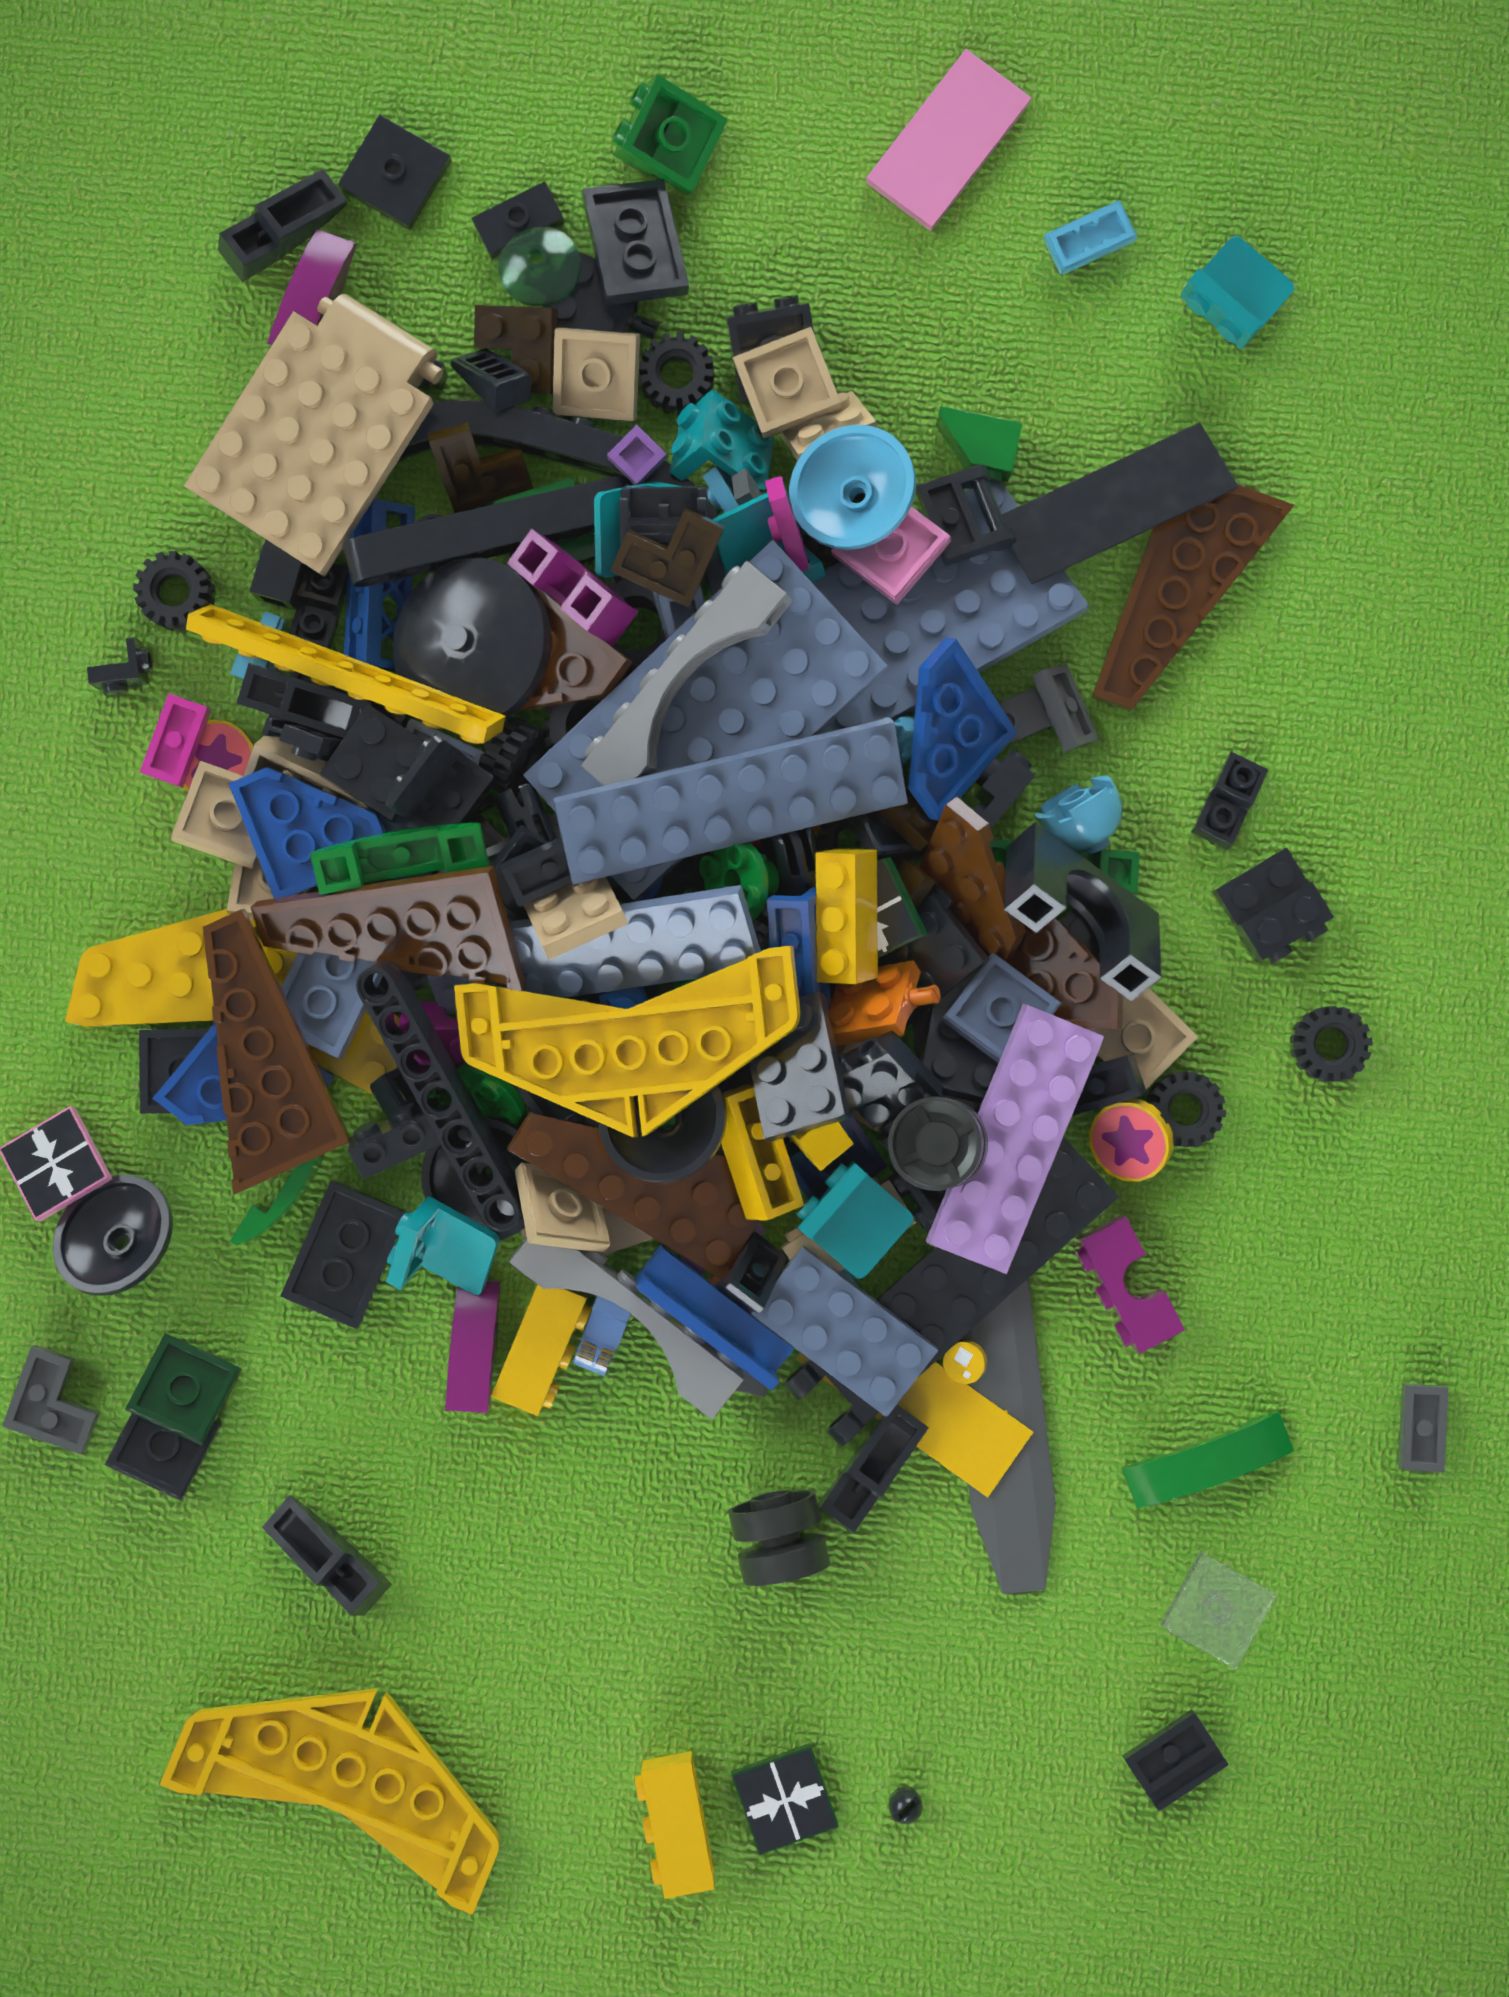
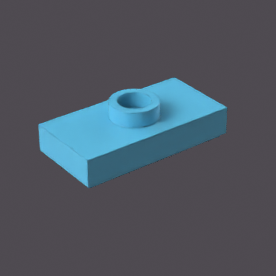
(1090, 237)

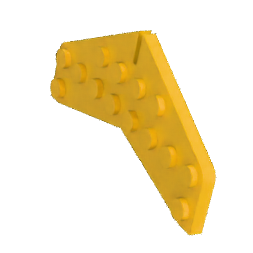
(166, 980)
(659, 1050)
(326, 1757)

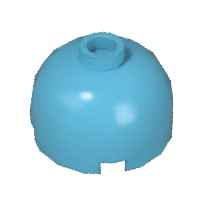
(1083, 816)

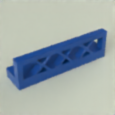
(365, 604)
(794, 924)
(713, 1316)

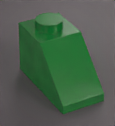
(981, 440)

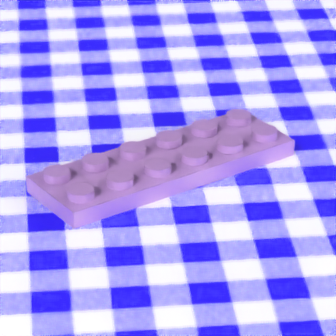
(1024, 1123)

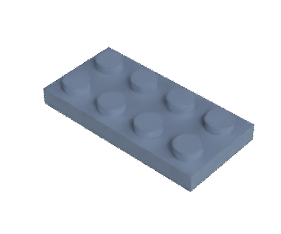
(845, 1331)

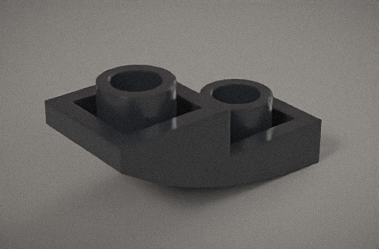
(320, 605)
(1229, 800)

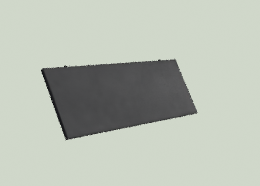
(1117, 502)

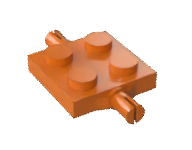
(878, 1004)

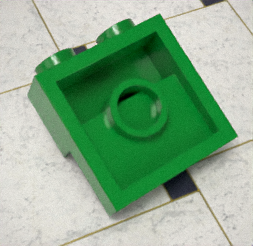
(668, 134)

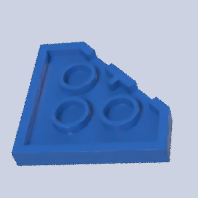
(954, 730)
(290, 821)
(195, 1086)

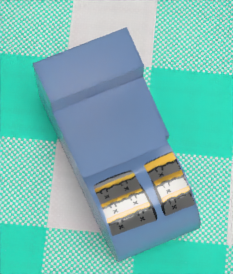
(601, 1336)

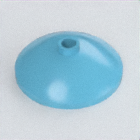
(838, 469)

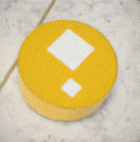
(965, 1362)

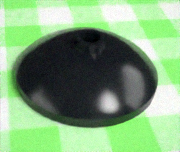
(674, 1152)
(444, 1185)
(99, 1225)

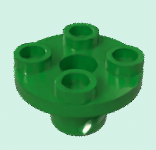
(744, 867)
(493, 1095)

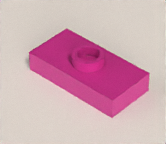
(783, 523)
(175, 740)

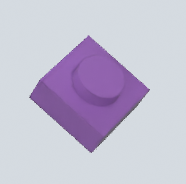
(637, 456)

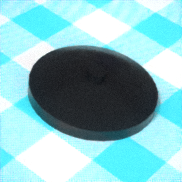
(475, 634)

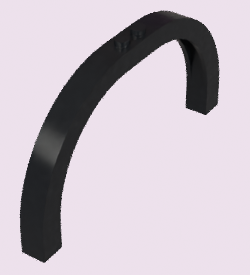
(538, 435)

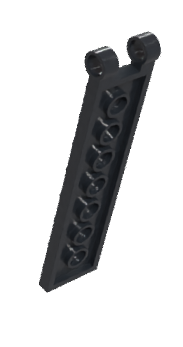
(951, 1294)

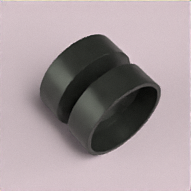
(937, 1143)
(776, 1524)

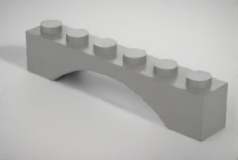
(741, 611)
(700, 1371)

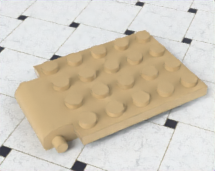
(318, 429)

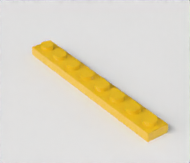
(335, 669)

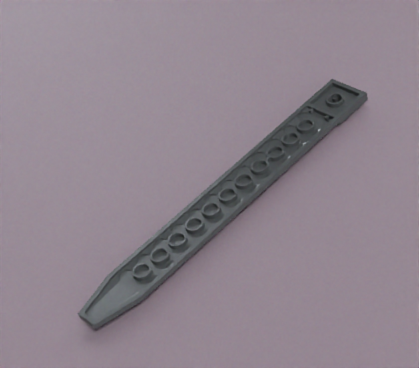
(1021, 1508)

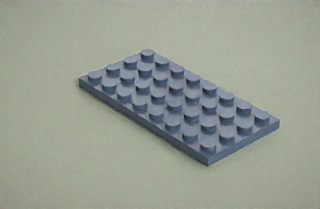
(977, 601)
(735, 701)

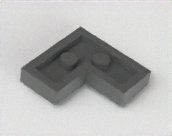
(39, 1407)

